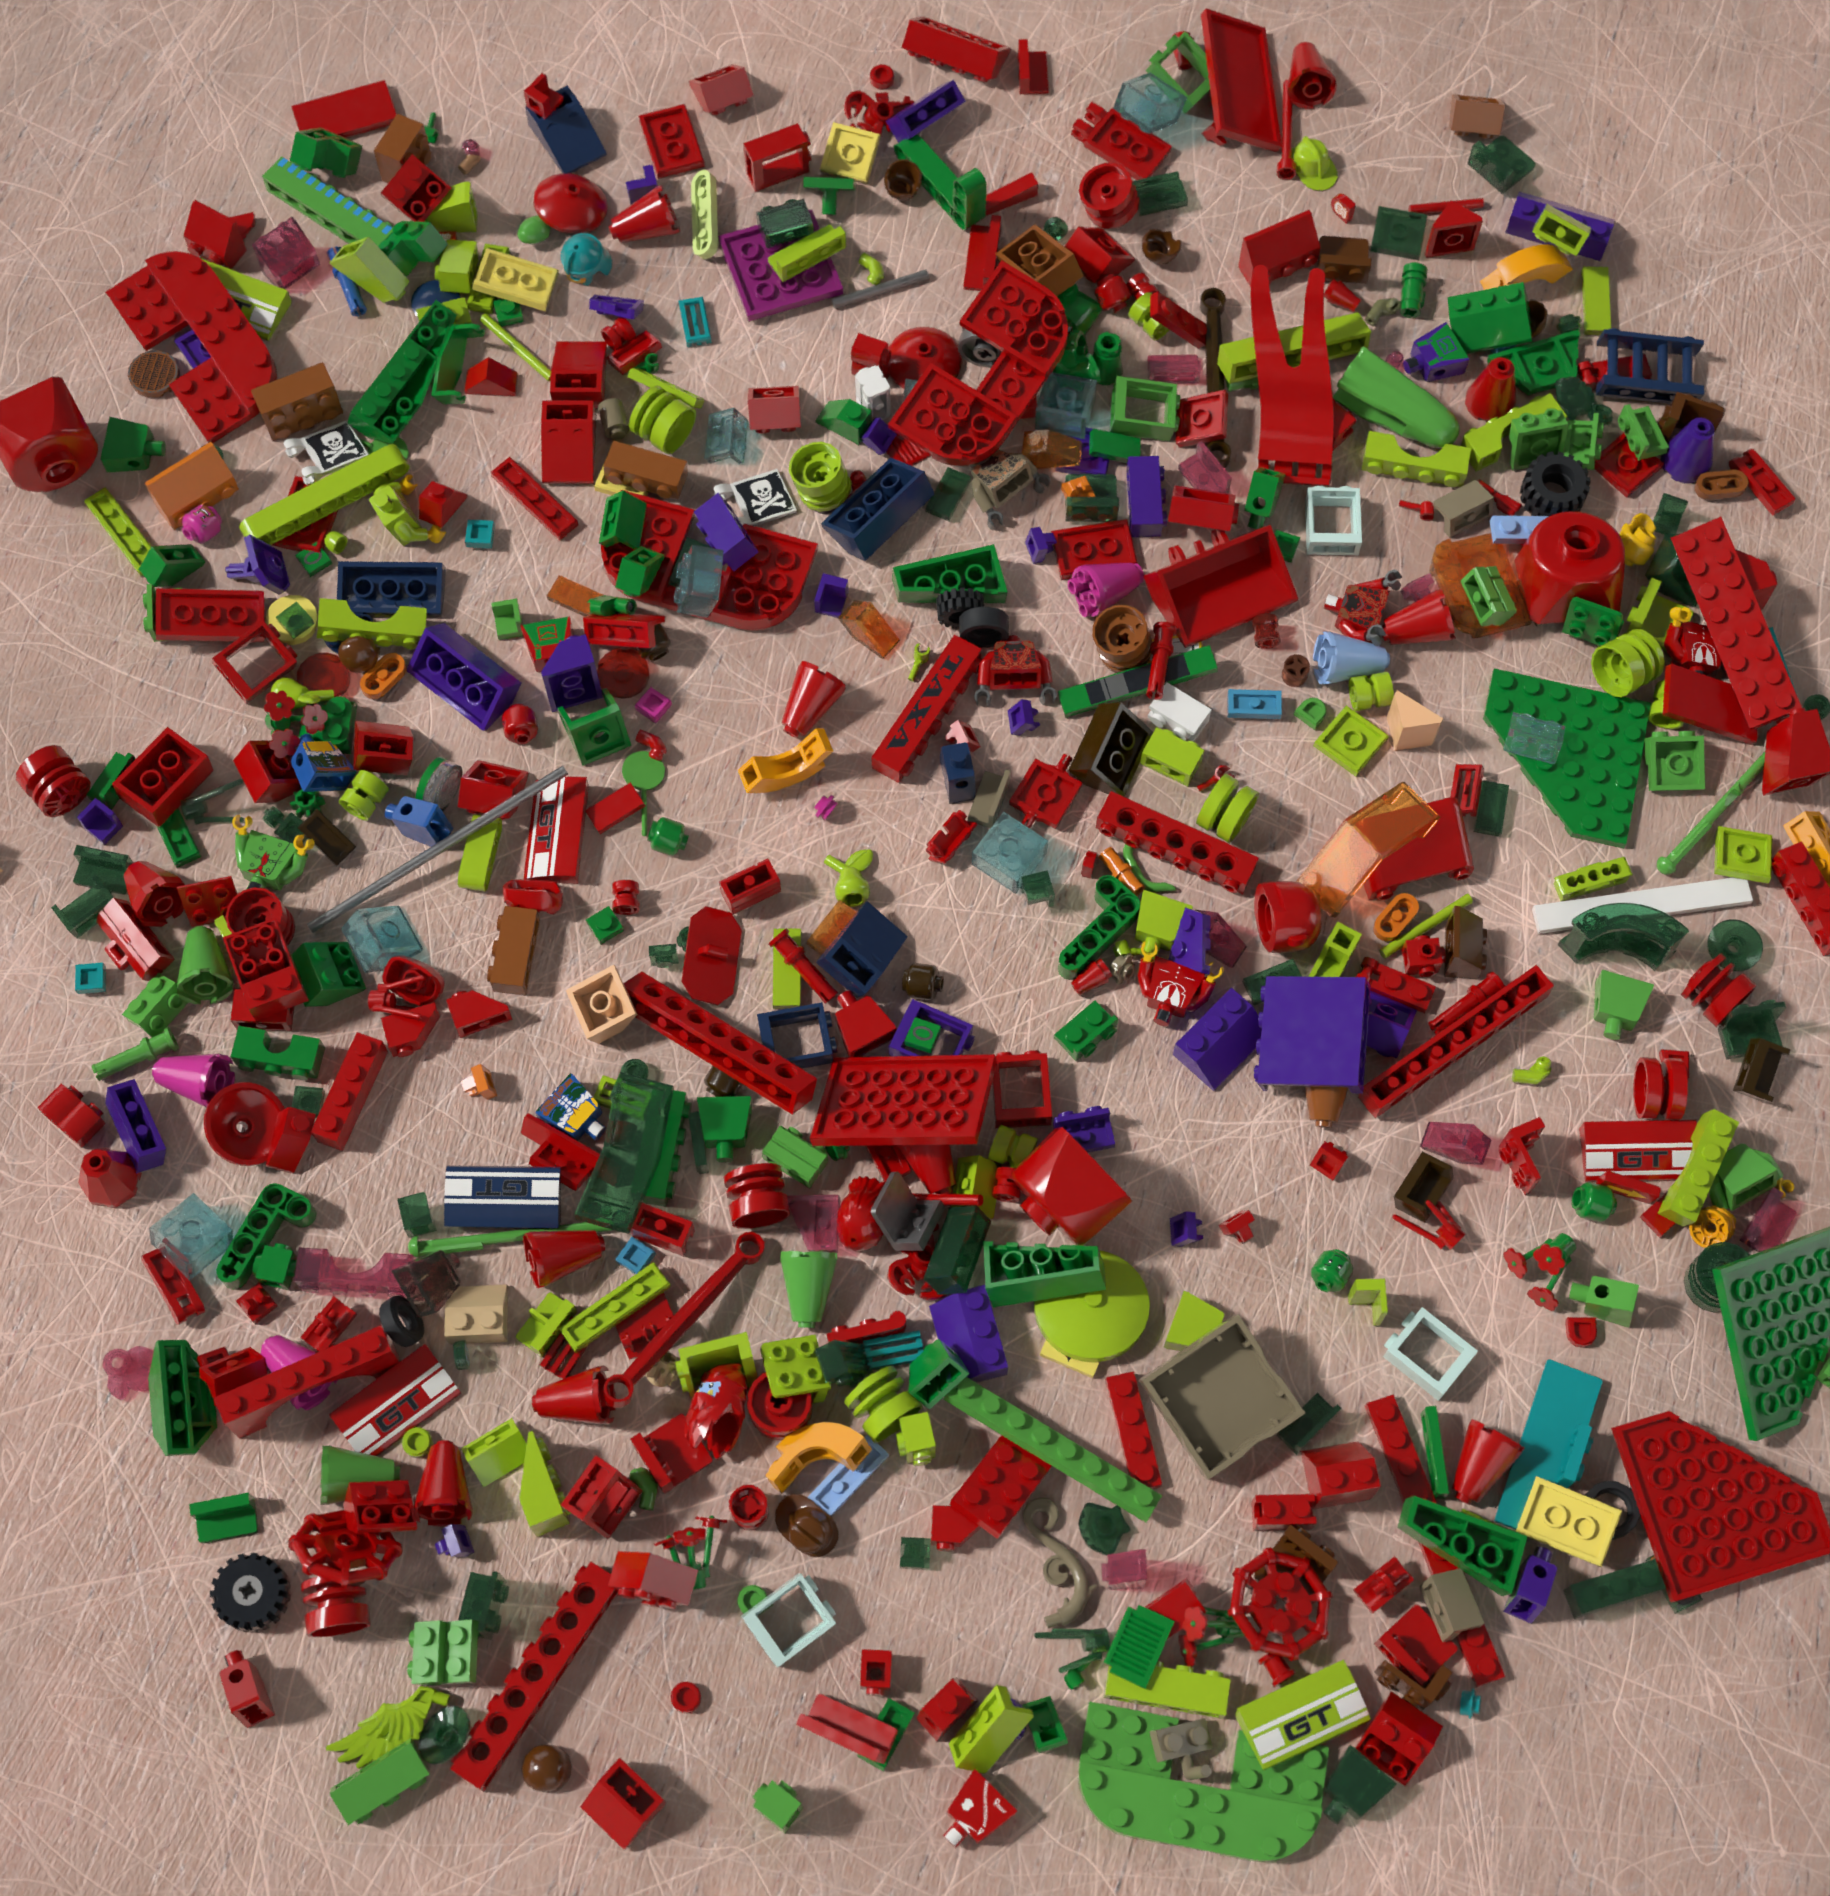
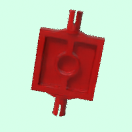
(1046, 792)

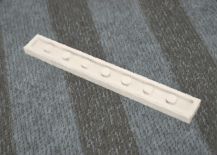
(1670, 900)

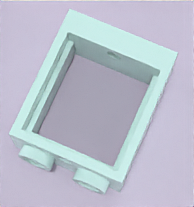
(1333, 542)
(1413, 1371)
(822, 1608)

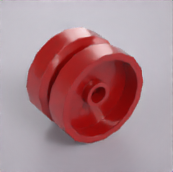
(1109, 195)
(1660, 1088)
(773, 1421)

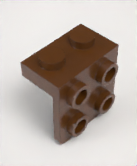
(1344, 259)
(1685, 409)
(1298, 1543)
(1413, 1693)

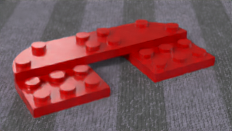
(185, 291)
(969, 424)
(751, 597)

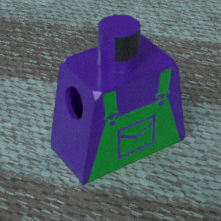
(1437, 355)
(1532, 1586)

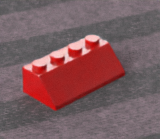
(954, 48)

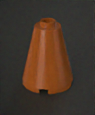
(1325, 1104)

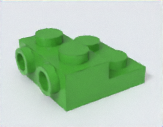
(1536, 436)
(1675, 761)
(443, 1652)

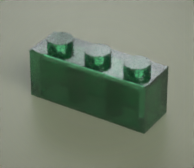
(957, 1250)
(1614, 1589)

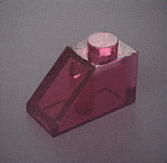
(1224, 942)
(1456, 1142)
(1125, 1570)

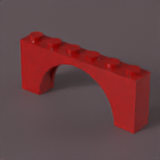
(250, 1405)

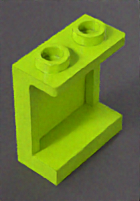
(707, 1355)

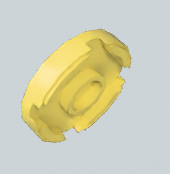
(282, 604)

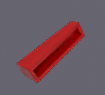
(1012, 194)

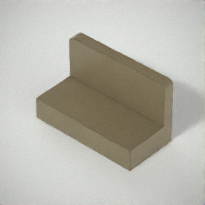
(1465, 507)
(989, 798)
(1451, 1603)

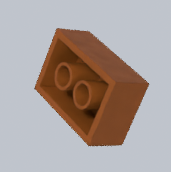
(1042, 259)
(297, 401)

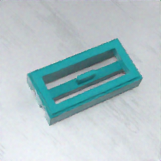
(697, 338)
(891, 1350)

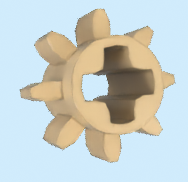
(664, 1371)

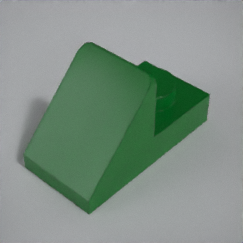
(1045, 1725)

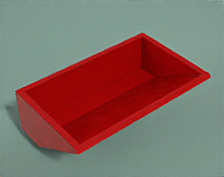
(1221, 584)

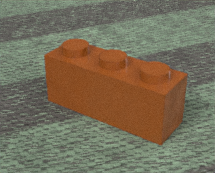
(645, 470)
(514, 950)

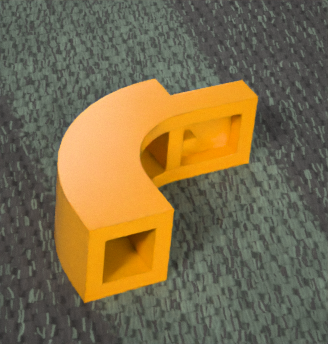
(1529, 264)
(783, 770)
(815, 1443)

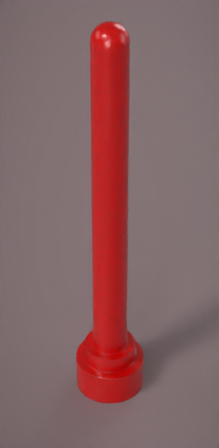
(1286, 166)

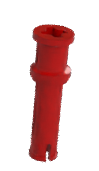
(1161, 650)
(795, 956)
(1474, 997)

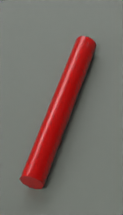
(1440, 206)
(953, 1199)

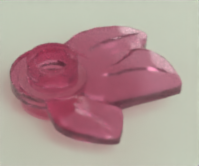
(132, 1374)

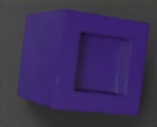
(640, 187)
(831, 595)
(100, 821)

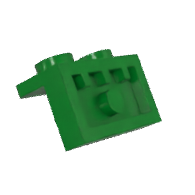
(1086, 1030)

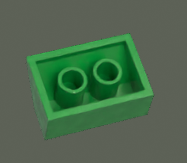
(1491, 318)

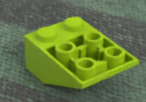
(539, 1489)

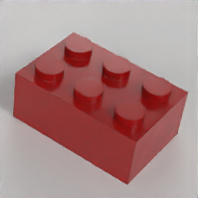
(163, 776)

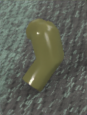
(1382, 308)

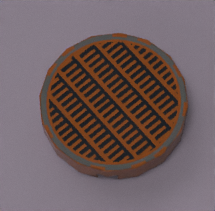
(152, 373)

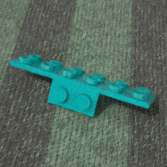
(1552, 1437)

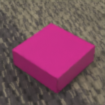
(653, 705)

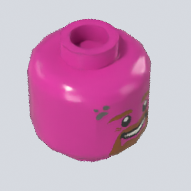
(201, 524)

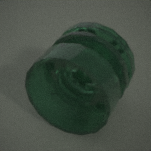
(1699, 1276)

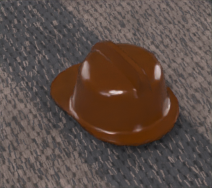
(806, 1525)

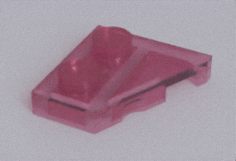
(816, 1220)

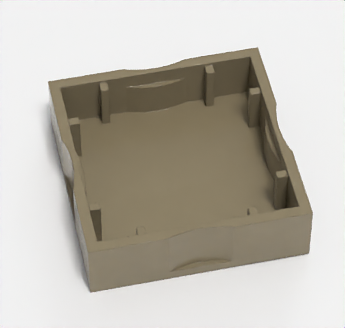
(1221, 1396)

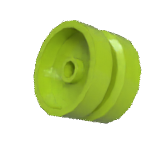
(1227, 808)

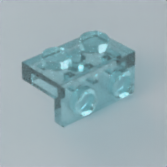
(726, 436)
(1534, 738)

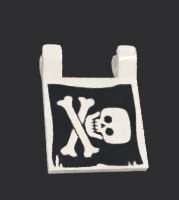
(329, 450)
(759, 497)

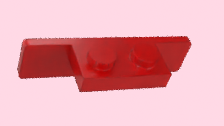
(559, 1150)

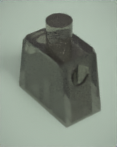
(429, 1281)

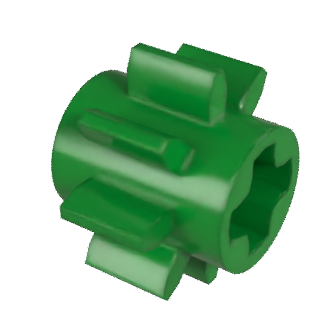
(301, 800)

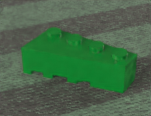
(966, 569)
(1040, 1272)
(1471, 1544)

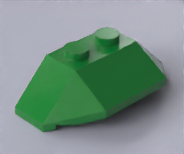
(179, 1399)

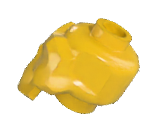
(1638, 539)

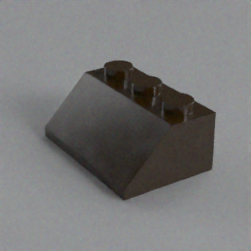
(1111, 749)

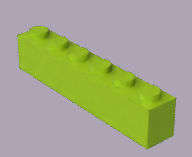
(1343, 337)

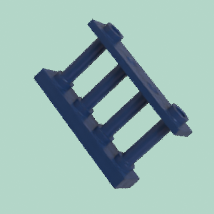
(1638, 387)

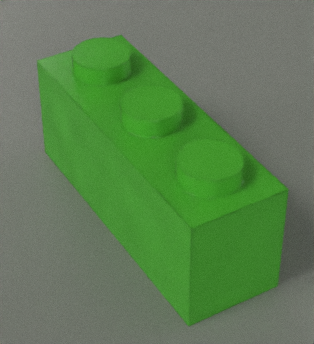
(380, 1782)

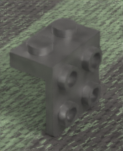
(904, 1218)

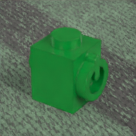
(275, 1266)

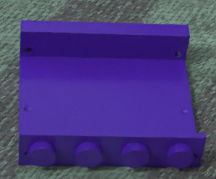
(1313, 1032)

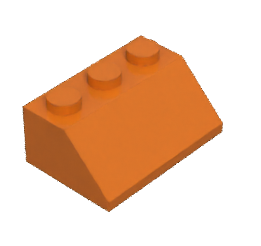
(191, 482)

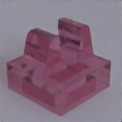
(1418, 588)

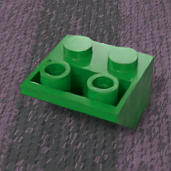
(327, 972)

